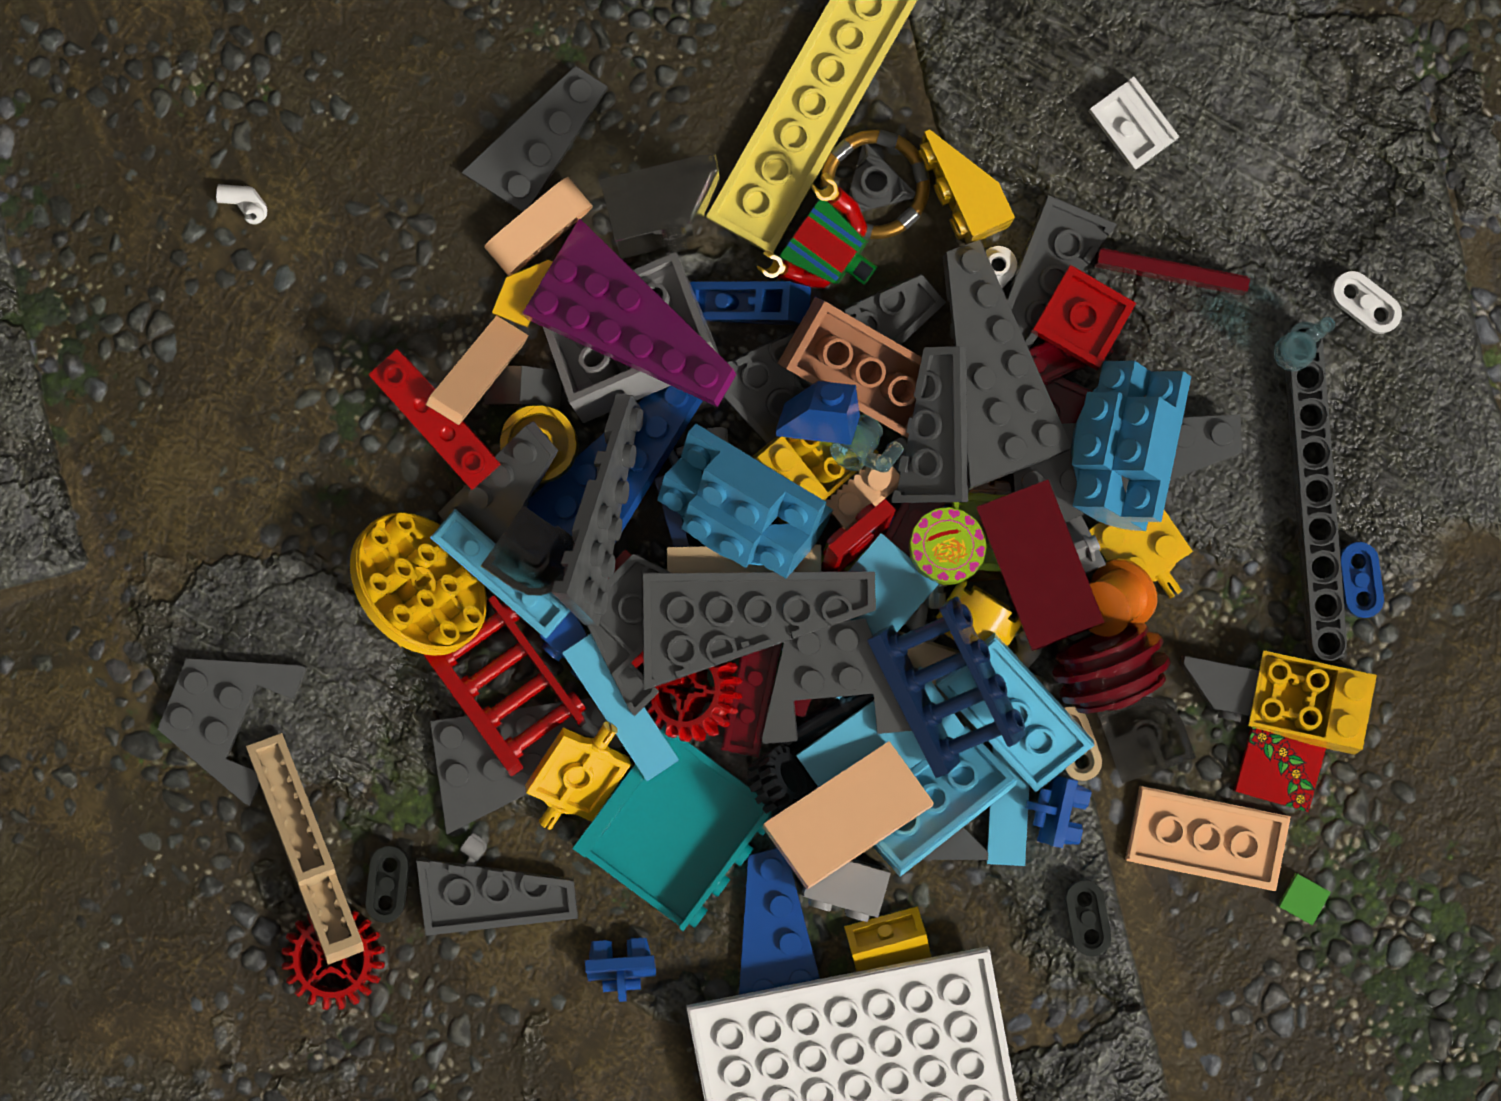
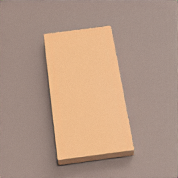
(848, 815)
(1207, 838)

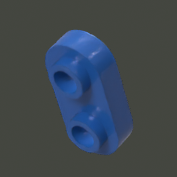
(1365, 579)

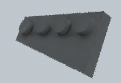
(533, 147)

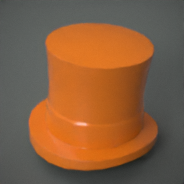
(1123, 596)

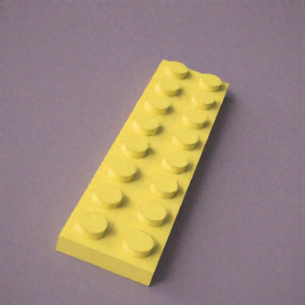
(807, 118)

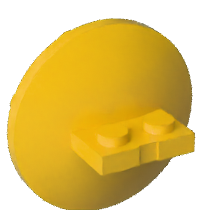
(415, 586)

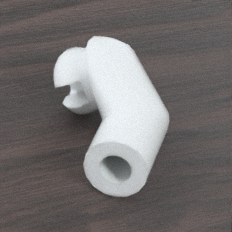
(247, 200)

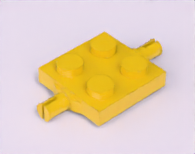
(1153, 549)
(577, 775)

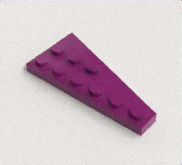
(612, 310)

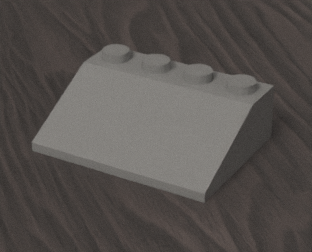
(594, 378)

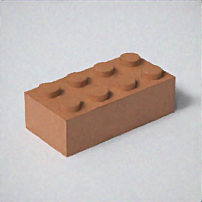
(846, 351)

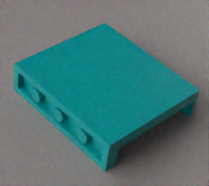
(676, 833)

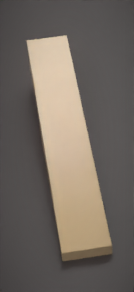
(305, 849)

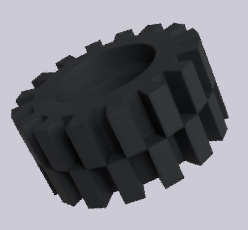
(779, 780)

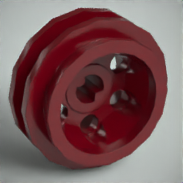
(1111, 670)

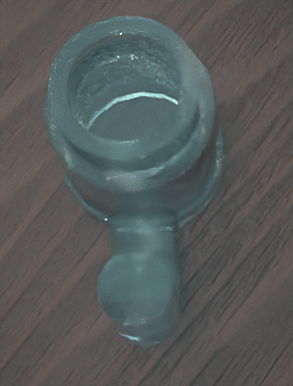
(1299, 348)
(861, 450)

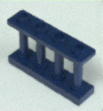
(925, 716)

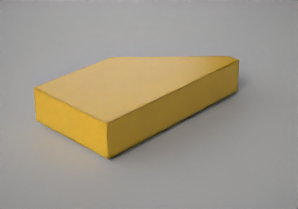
(518, 291)

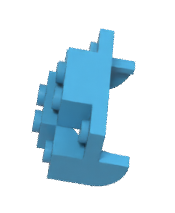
(1128, 438)
(738, 501)

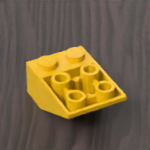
(970, 192)
(806, 464)
(1312, 702)

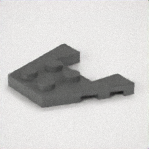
(621, 631)
(828, 665)
(210, 709)

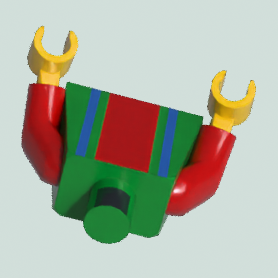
(825, 243)

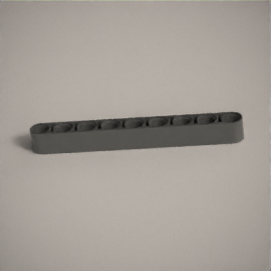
(1324, 510)

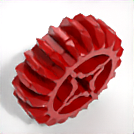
(686, 724)
(346, 970)

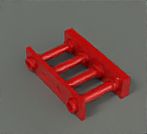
(454, 442)
(489, 718)

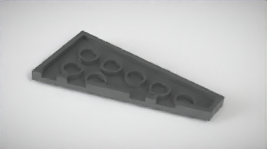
(1007, 402)
(599, 518)
(719, 617)

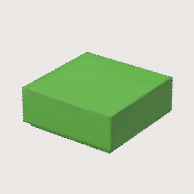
(1304, 899)

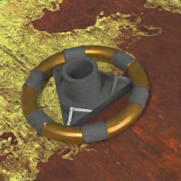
(877, 184)

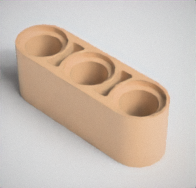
(538, 226)

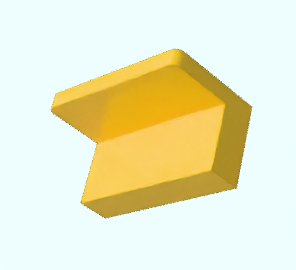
(888, 940)

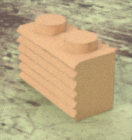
(859, 491)

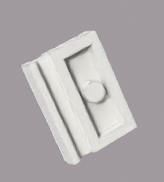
(1133, 123)

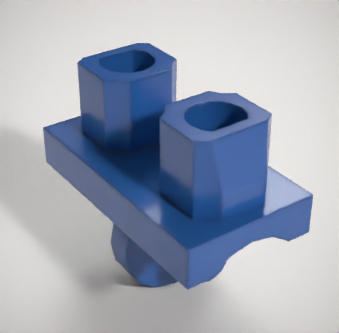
(1054, 811)
(605, 967)

